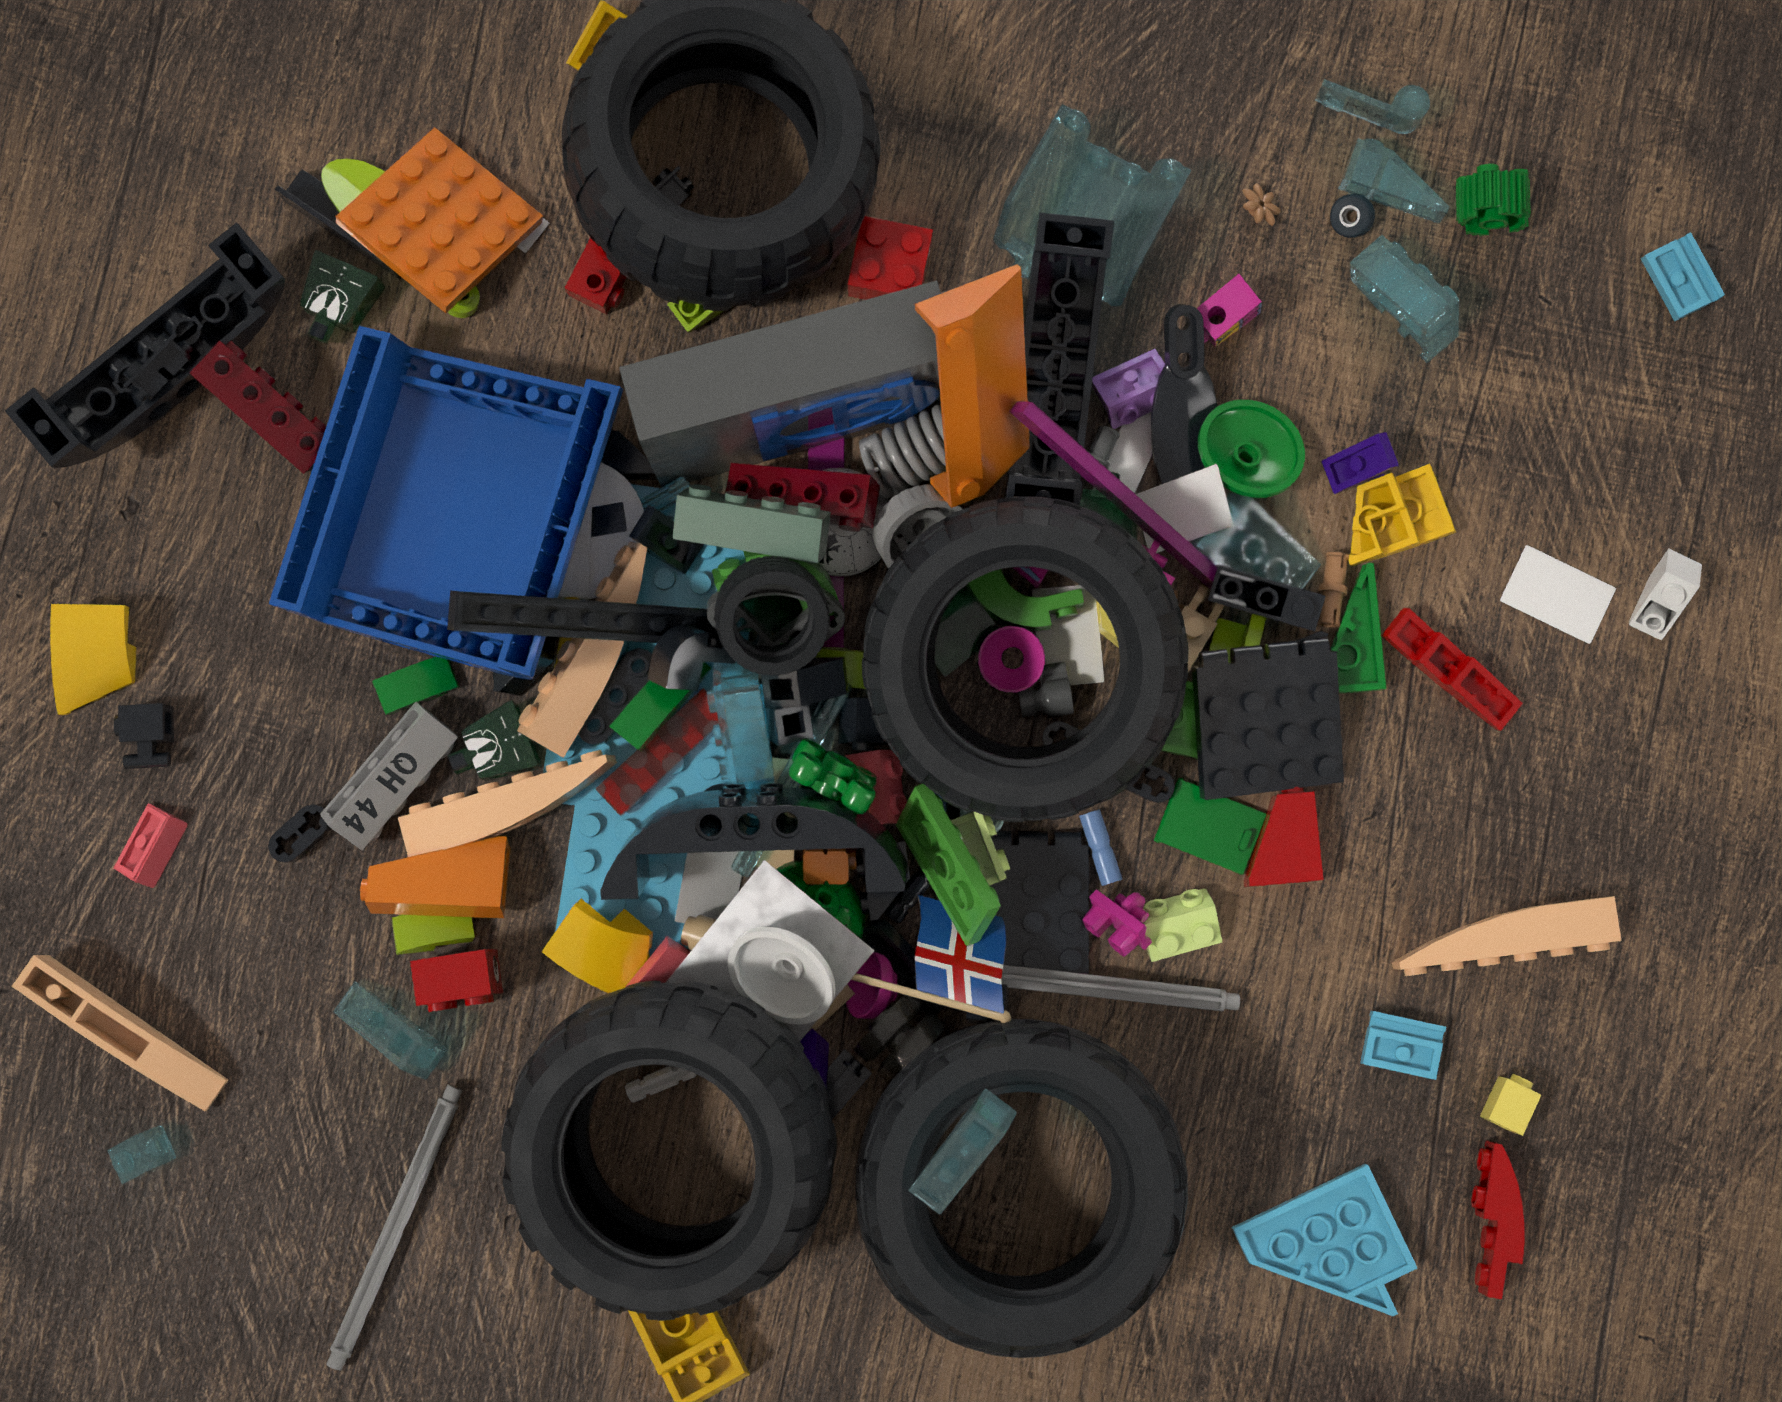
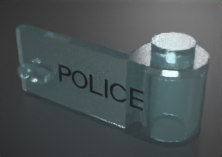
(1400, 116)

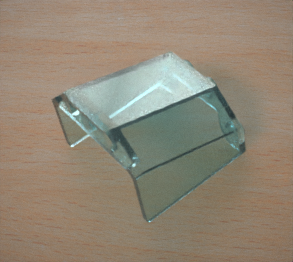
(1088, 181)

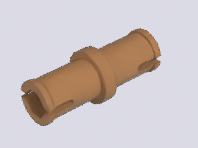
(1333, 589)

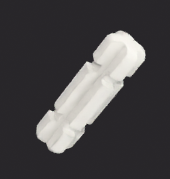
(656, 1082)

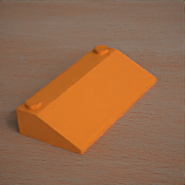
(979, 381)

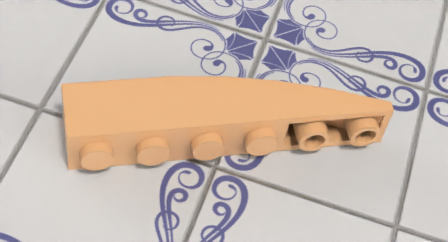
(583, 665)
(497, 807)
(1520, 934)
(118, 1030)

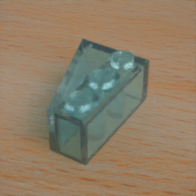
(1408, 294)
(741, 726)

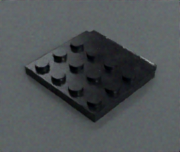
(1267, 718)
(1045, 900)

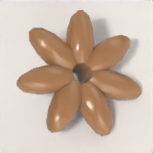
(1260, 204)

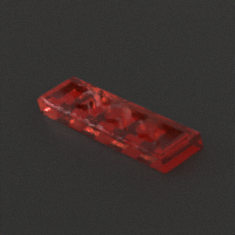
(660, 756)

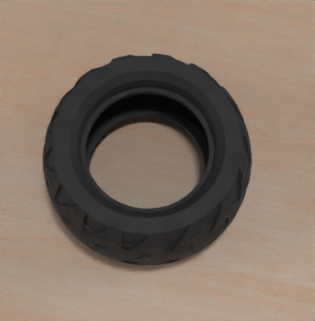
(1102, 1282)

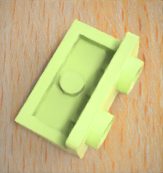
(976, 835)
(1181, 924)

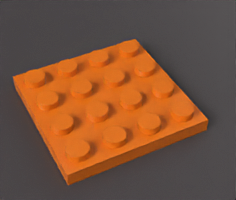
(439, 220)

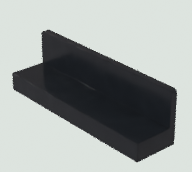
(310, 199)

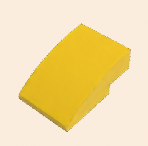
(692, 1354)

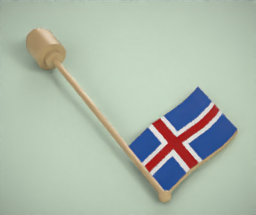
(944, 966)

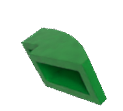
(650, 711)

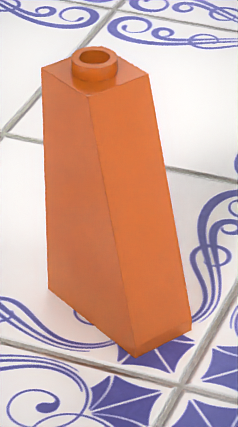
(446, 882)

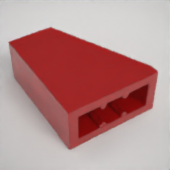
(1287, 842)

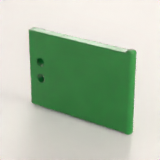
(1210, 827)

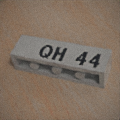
(389, 776)

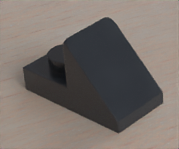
(656, 533)

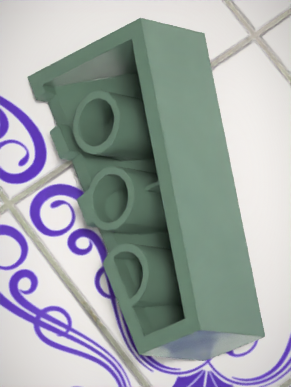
(751, 524)

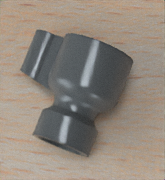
(1053, 697)

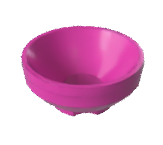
(997, 673)
(868, 999)

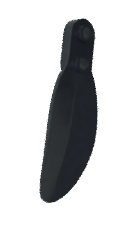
(1181, 397)

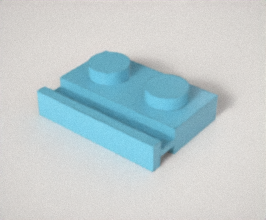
(1682, 276)
(1403, 1045)

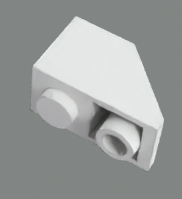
(1666, 594)

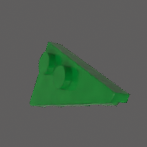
(1359, 638)

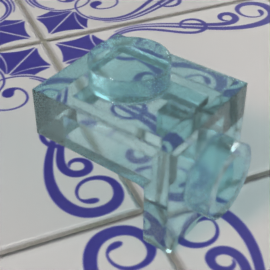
(141, 1154)

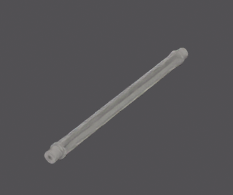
(1119, 988)
(394, 1227)

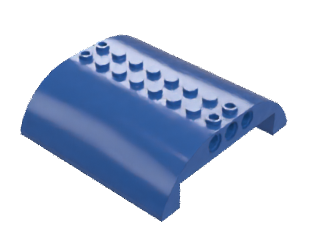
(440, 485)

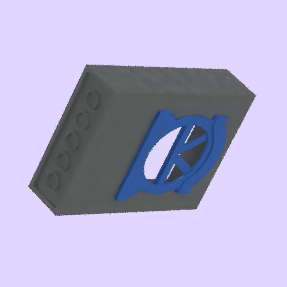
(754, 390)

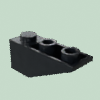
(1266, 598)

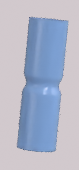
(1101, 850)

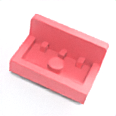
(889, 791)

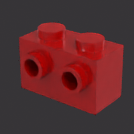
(596, 280)

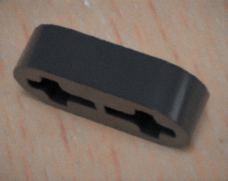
(294, 827)

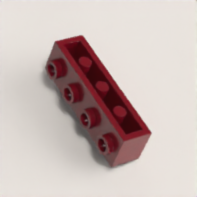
(260, 405)
(846, 495)

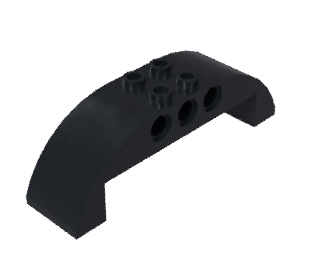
(1061, 344)
(100, 414)
(818, 824)

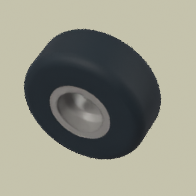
(1365, 215)

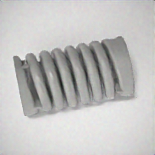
(903, 448)

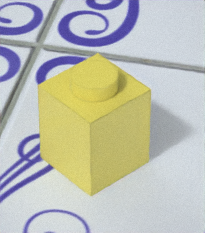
(1511, 1104)

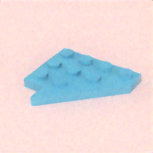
(1332, 1240)

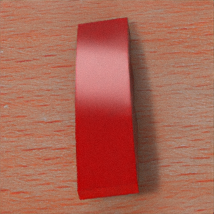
(1452, 669)

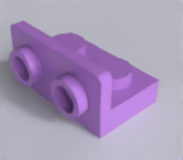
(1129, 388)

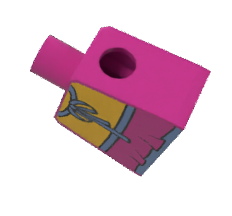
(1234, 303)

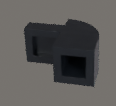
(681, 654)
(790, 723)

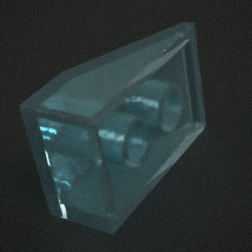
(1258, 546)

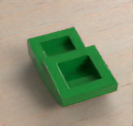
(415, 684)

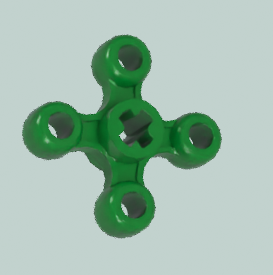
(833, 776)

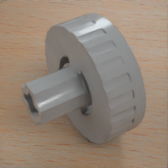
(909, 515)

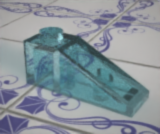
(1389, 181)
(390, 1032)
(963, 1151)

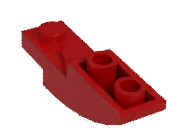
(1501, 1203)

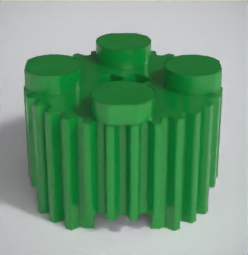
(1493, 200)

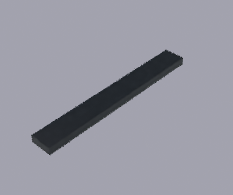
(568, 617)

